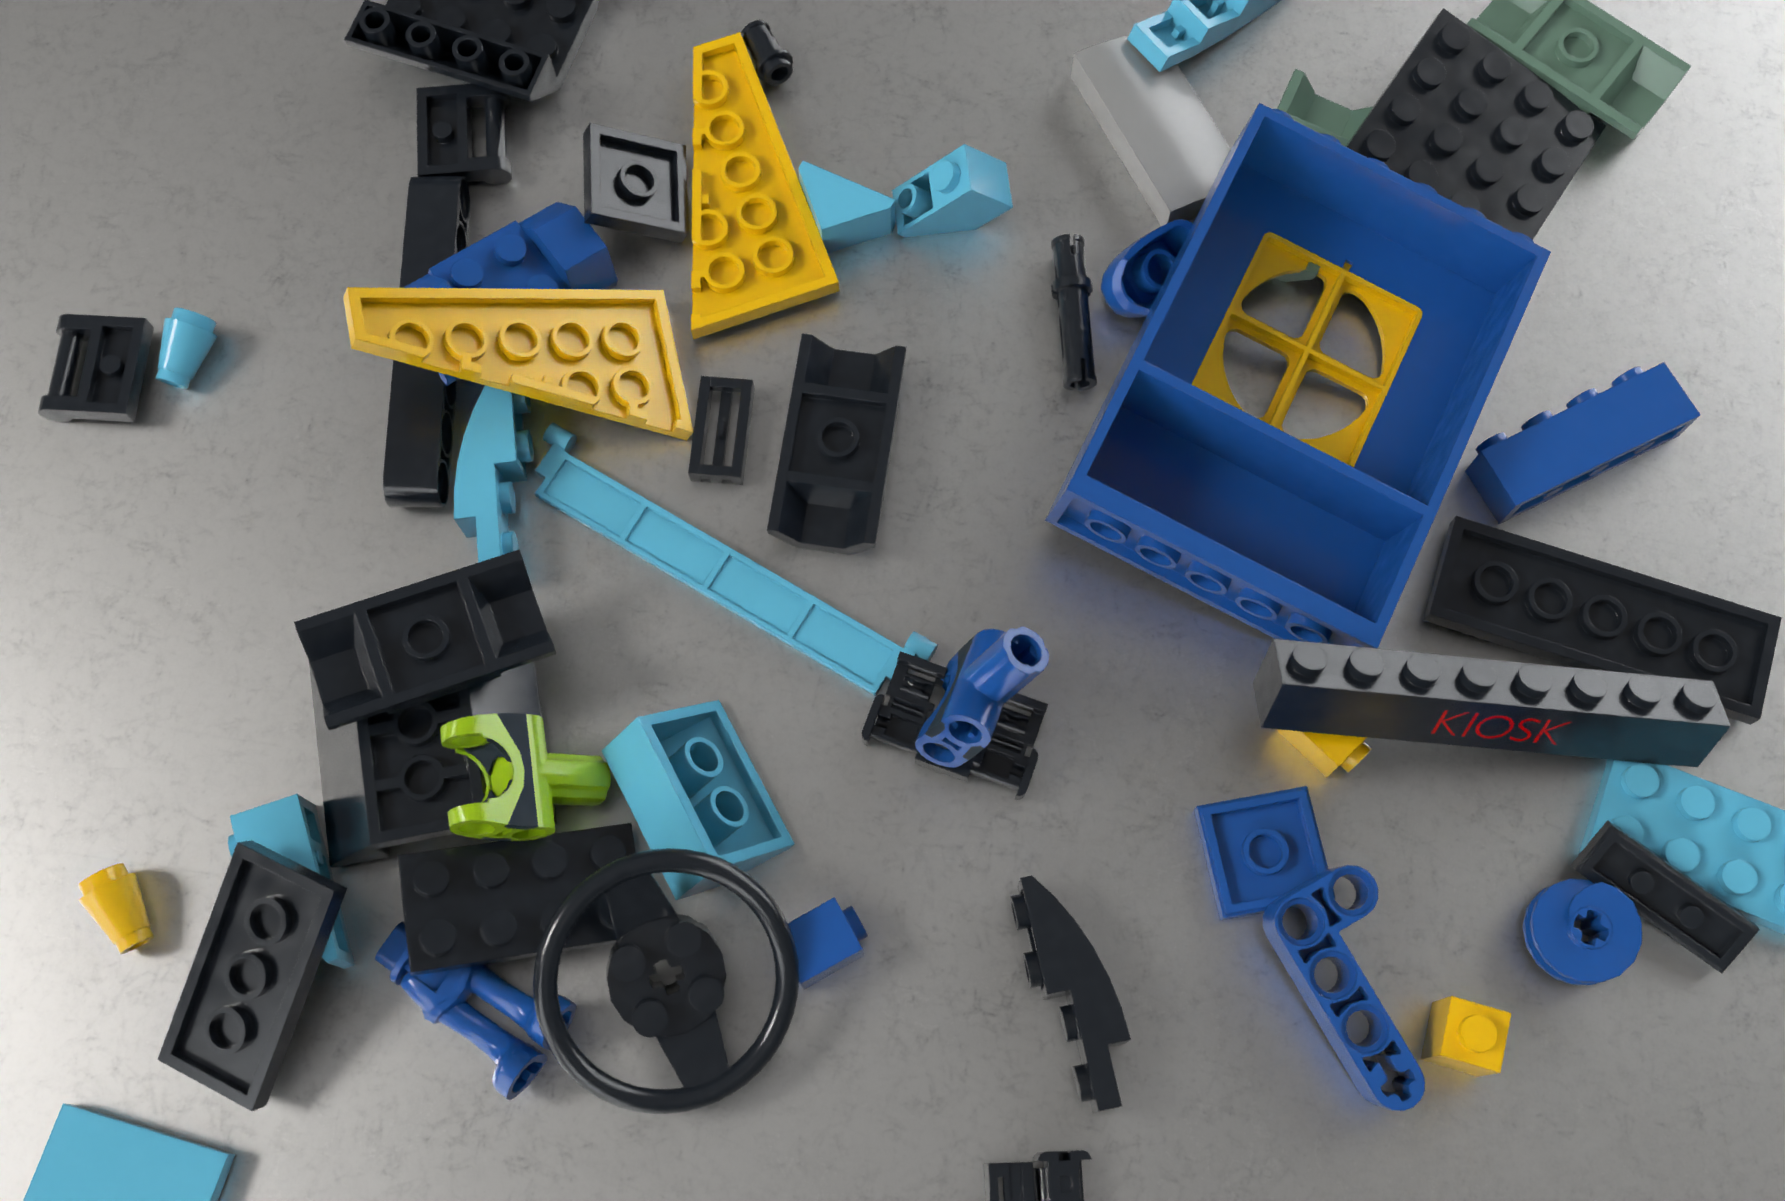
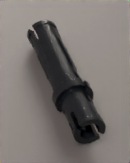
(1072, 291)

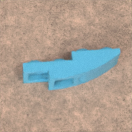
(488, 463)

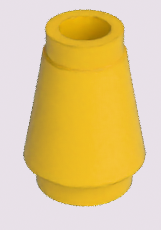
(117, 906)

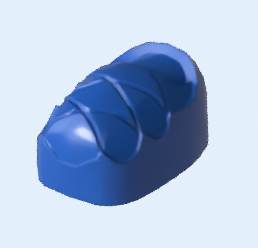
(1141, 269)

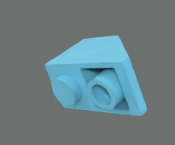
(953, 194)

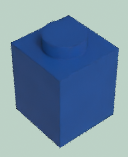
(826, 941)

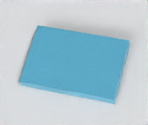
(118, 1160)

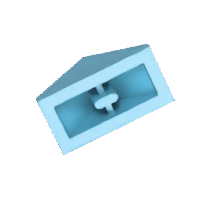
(844, 209)

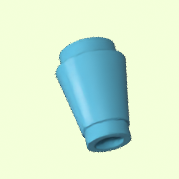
(184, 346)

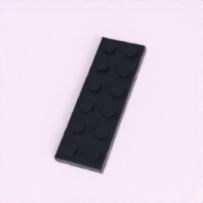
(1599, 615)

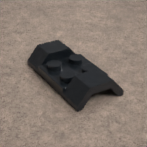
(836, 448)
(424, 640)

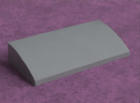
(1153, 126)

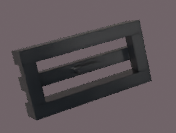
(717, 471)

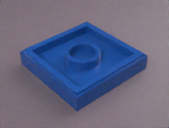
(1259, 849)

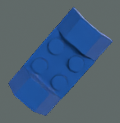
(538, 253)

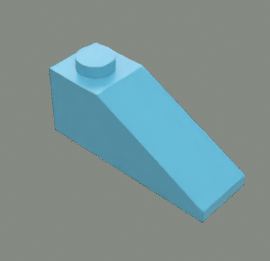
(294, 831)

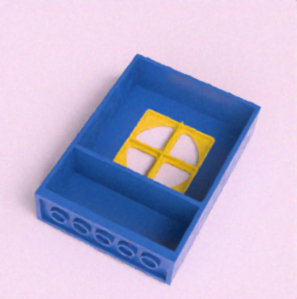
(1226, 503)

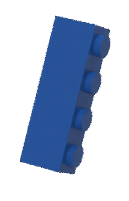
(1580, 441)

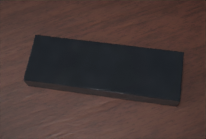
(1666, 897)

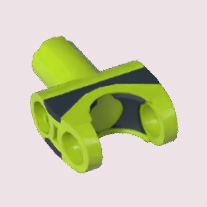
(520, 777)

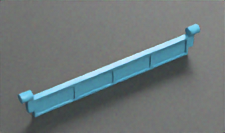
(718, 570)

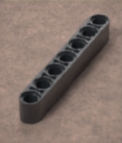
(420, 402)

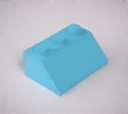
(696, 790)

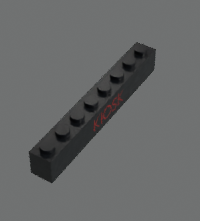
(1487, 703)

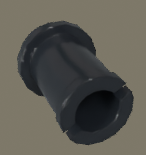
(772, 61)

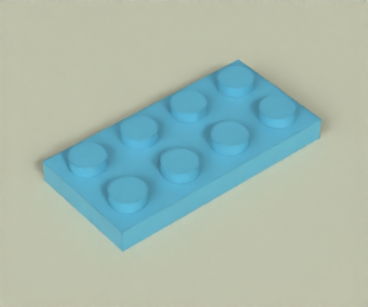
(1701, 829)

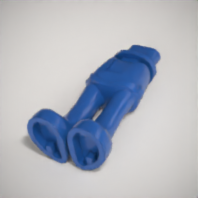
(445, 998)

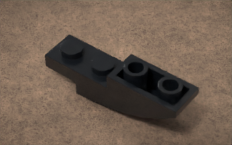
(1068, 965)

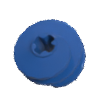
(1606, 919)

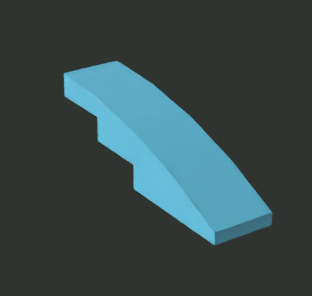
(1191, 28)

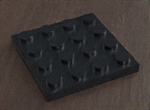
(1478, 128)

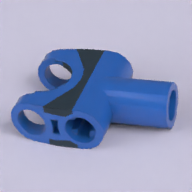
(976, 687)

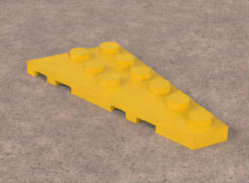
(749, 213)
(565, 347)

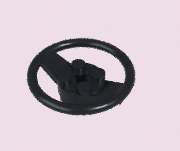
(677, 1013)

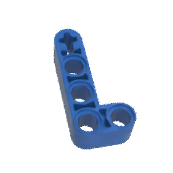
(1351, 990)

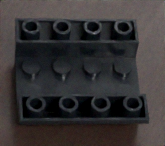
(495, 44)
(392, 777)

